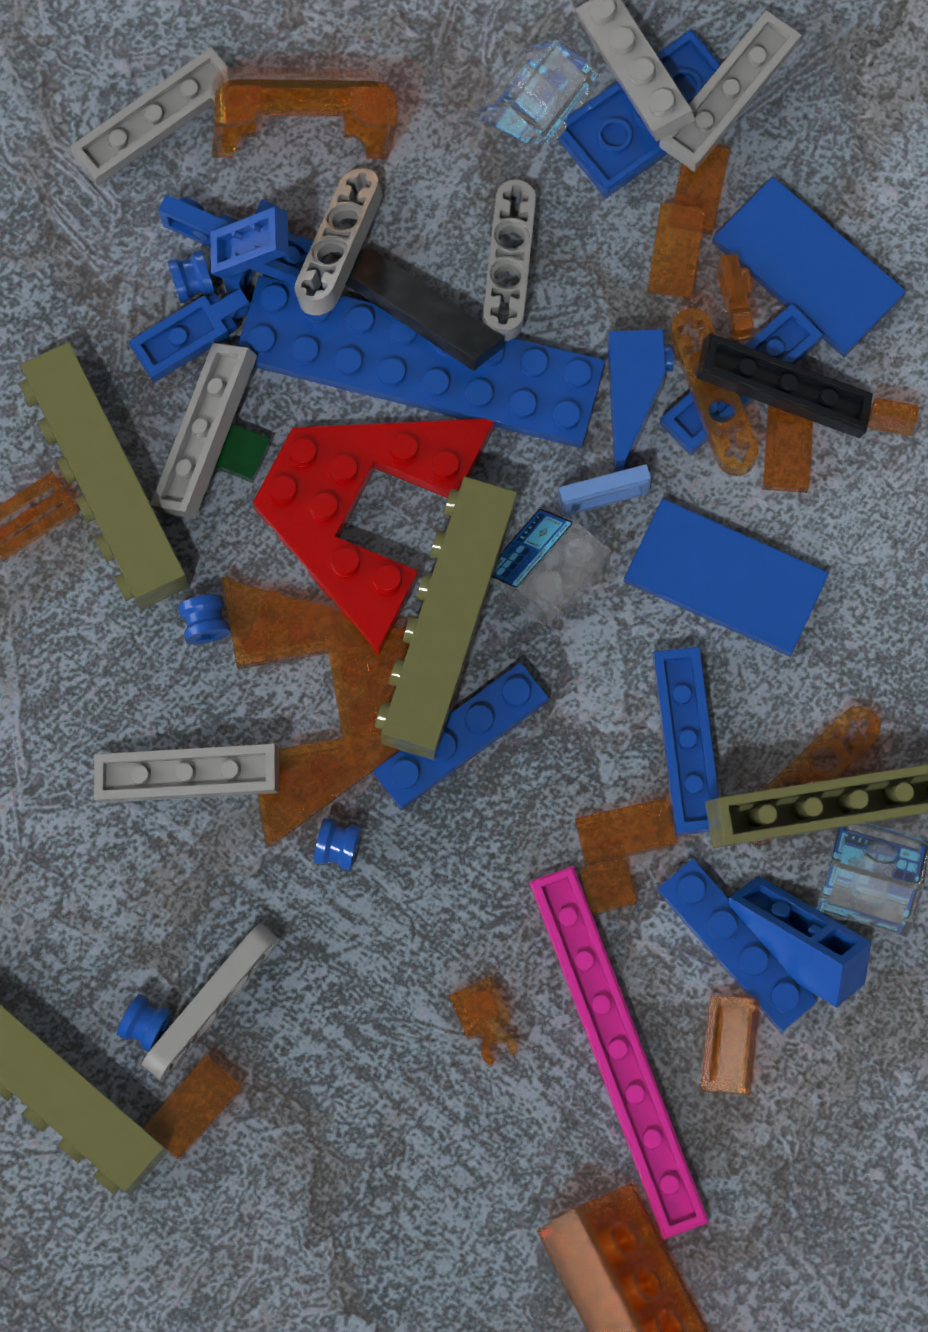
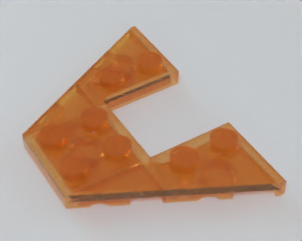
(280, 629)

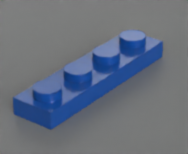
(786, 338)
(465, 735)
(686, 737)
(735, 946)

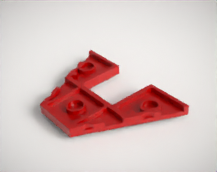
(319, 484)

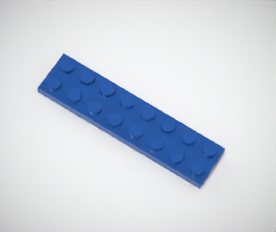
(374, 354)

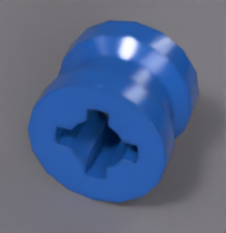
(191, 277)
(204, 619)
(337, 844)
(144, 1022)

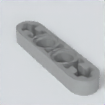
(335, 240)
(508, 259)
(210, 1002)

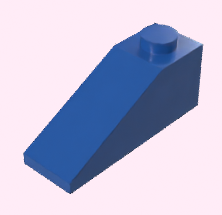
(635, 381)
(804, 941)

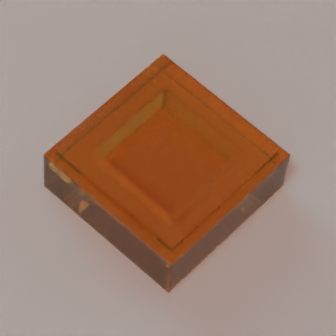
(893, 416)
(607, 886)

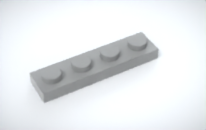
(635, 66)
(732, 89)
(148, 118)
(203, 430)
(186, 773)

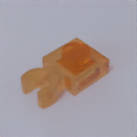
(734, 287)
(482, 1014)

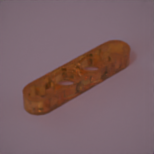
(706, 394)
(802, 766)

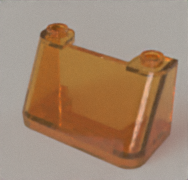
(354, 94)

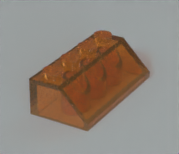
(619, 1267)

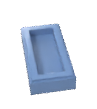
(604, 490)

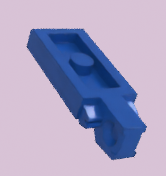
(188, 333)

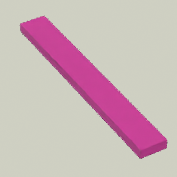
(618, 1053)

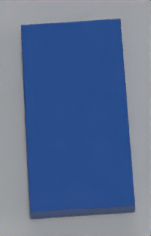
(610, 136)
(809, 266)
(726, 577)

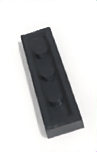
(423, 309)
(784, 385)

